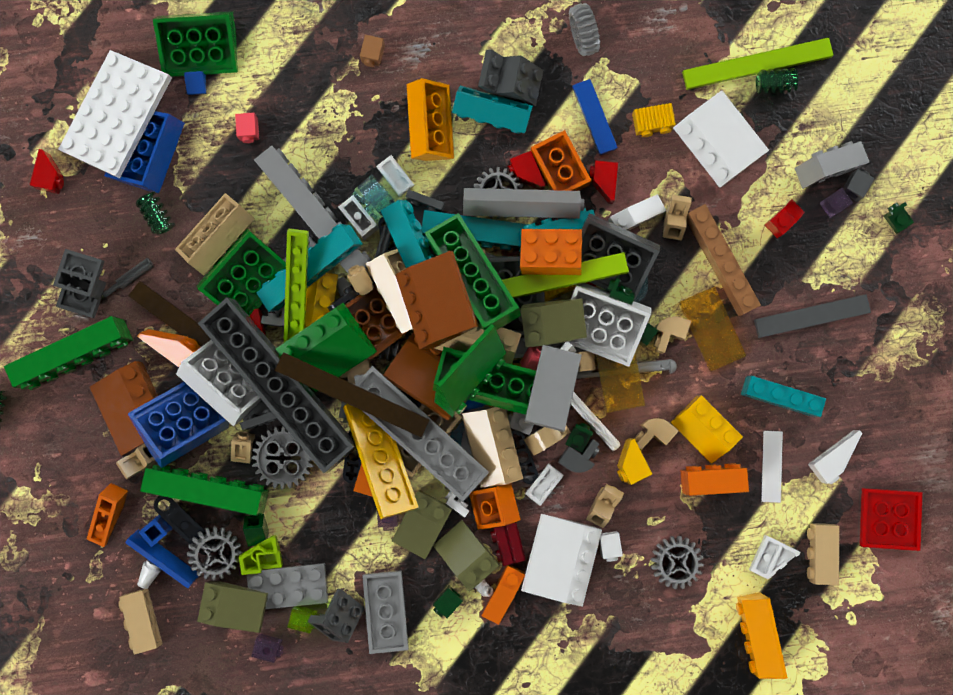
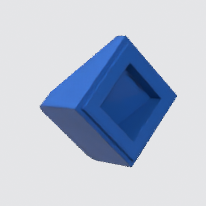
(195, 82)

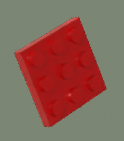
(891, 519)

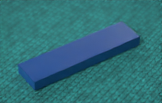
(594, 117)
(163, 559)

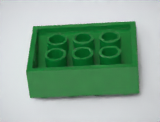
(196, 43)
(239, 270)
(331, 343)
(470, 372)

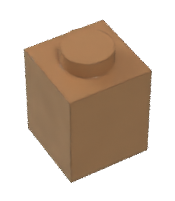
(372, 51)

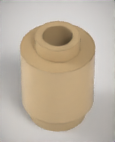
(360, 279)

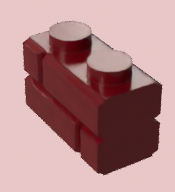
(509, 544)

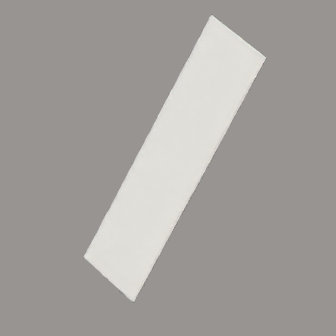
(772, 466)

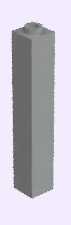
(522, 203)

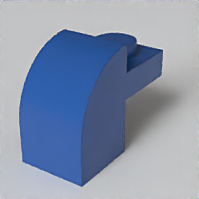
(155, 530)

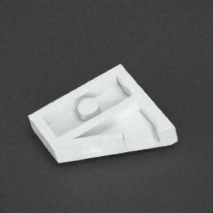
(771, 557)

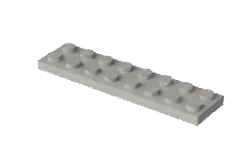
(435, 449)

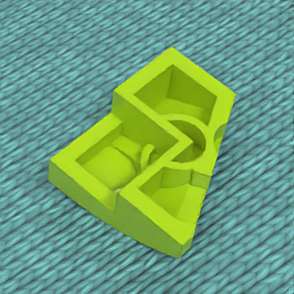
(262, 556)

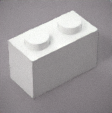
(358, 217)

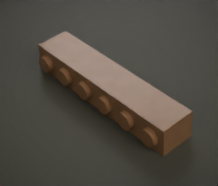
(722, 260)

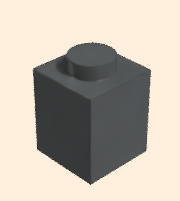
(858, 184)

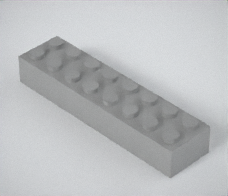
(307, 205)

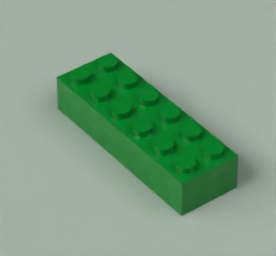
(484, 287)
(68, 353)
(507, 389)
(205, 490)

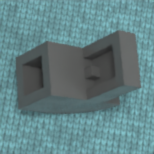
(579, 462)

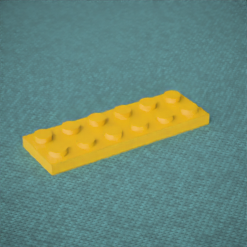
(381, 465)

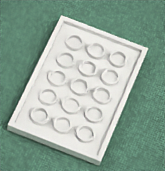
(115, 113)

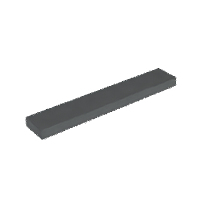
(812, 316)

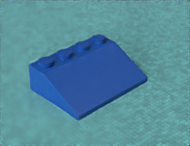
(153, 153)
(176, 423)

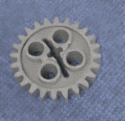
(283, 475)

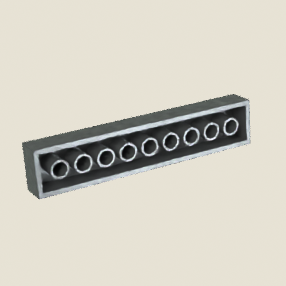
(288, 399)

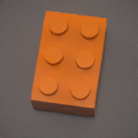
(560, 164)
(551, 252)
(714, 479)

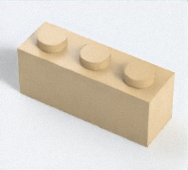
(823, 554)
(140, 621)

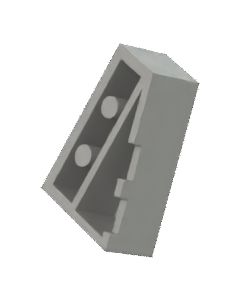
(831, 163)

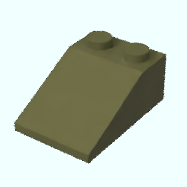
(553, 322)
(422, 526)
(466, 555)
(232, 606)

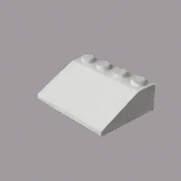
(721, 139)
(610, 324)
(218, 383)
(561, 560)

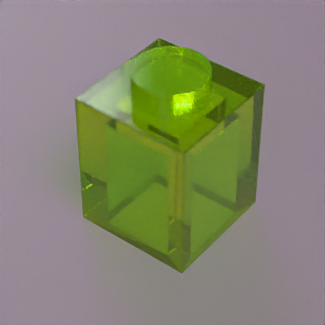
(299, 619)

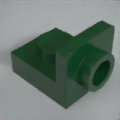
(898, 217)
(622, 294)
(579, 437)

